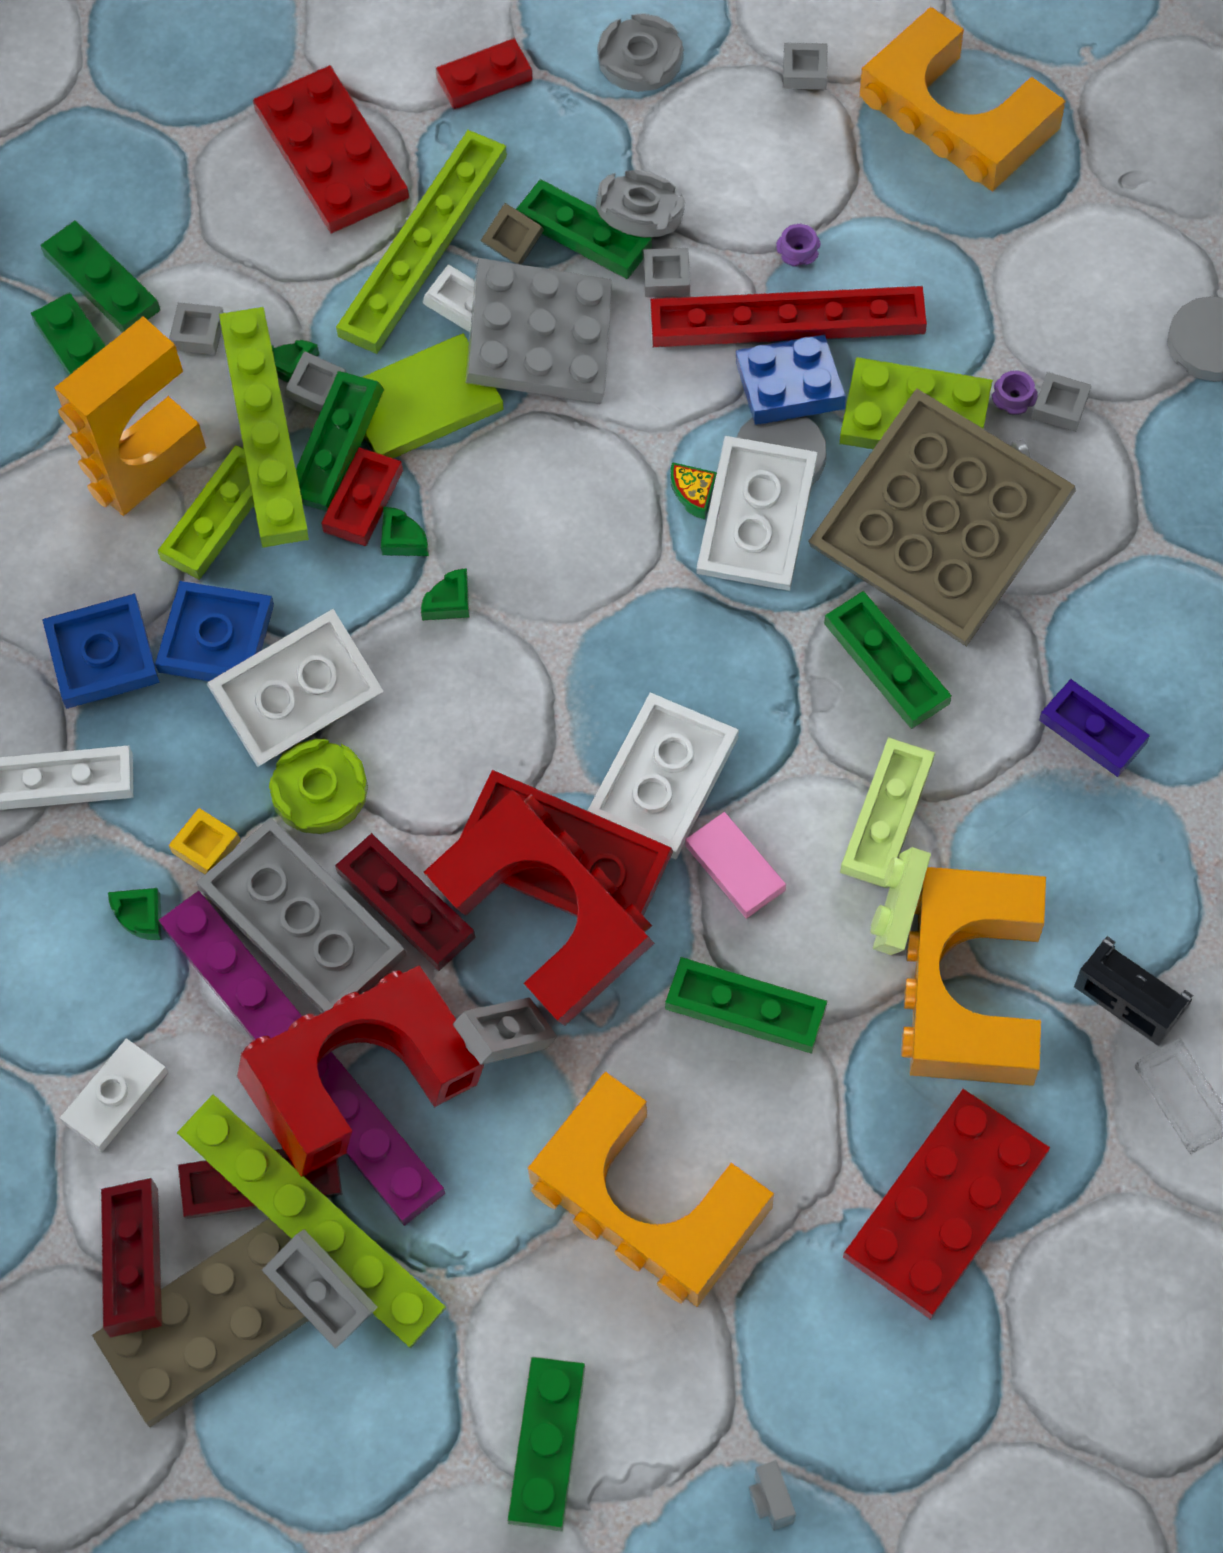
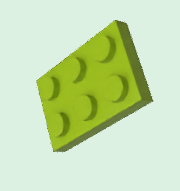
(883, 388)

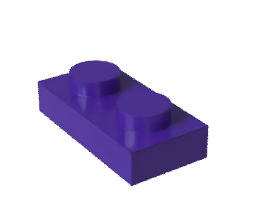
(1094, 727)

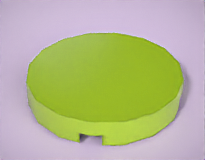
(318, 786)

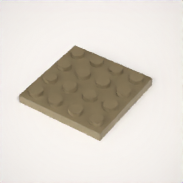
(942, 516)

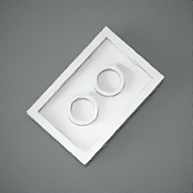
(757, 513)
(295, 687)
(664, 771)

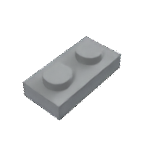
(504, 1030)
(319, 1288)

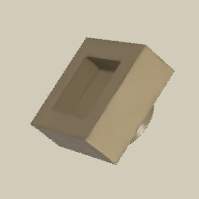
(512, 234)

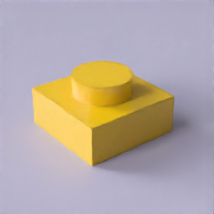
(204, 841)

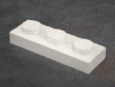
(66, 777)

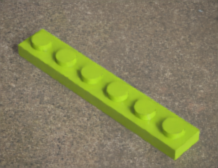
(421, 242)
(263, 427)
(298, 1205)

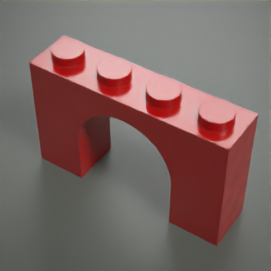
(605, 934)
(397, 1014)

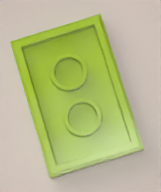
(427, 399)

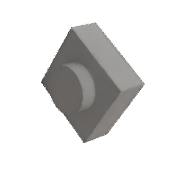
(805, 66)
(666, 272)
(196, 328)
(311, 381)
(1061, 401)
(771, 1496)

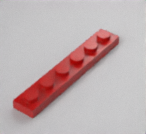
(788, 316)

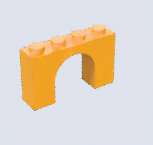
(982, 144)
(102, 400)
(944, 1035)
(683, 1253)

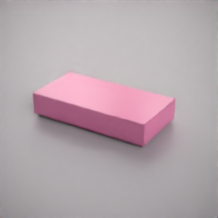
(735, 865)

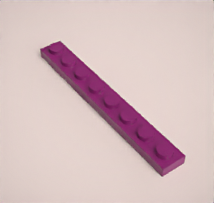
(265, 1010)

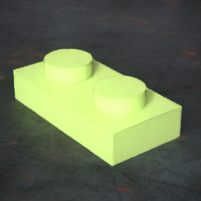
(894, 920)

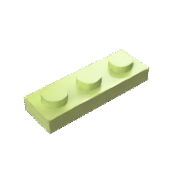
(887, 811)

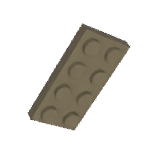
(209, 1328)

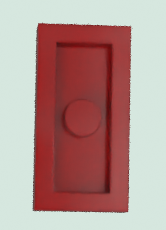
(484, 73)
(362, 496)

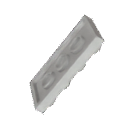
(300, 917)

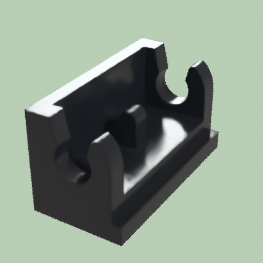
(1131, 992)

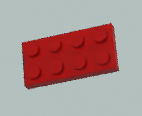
(331, 149)
(623, 855)
(946, 1203)

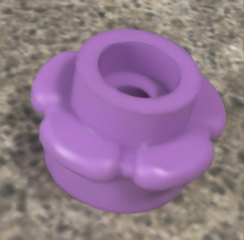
(798, 236)
(1018, 383)

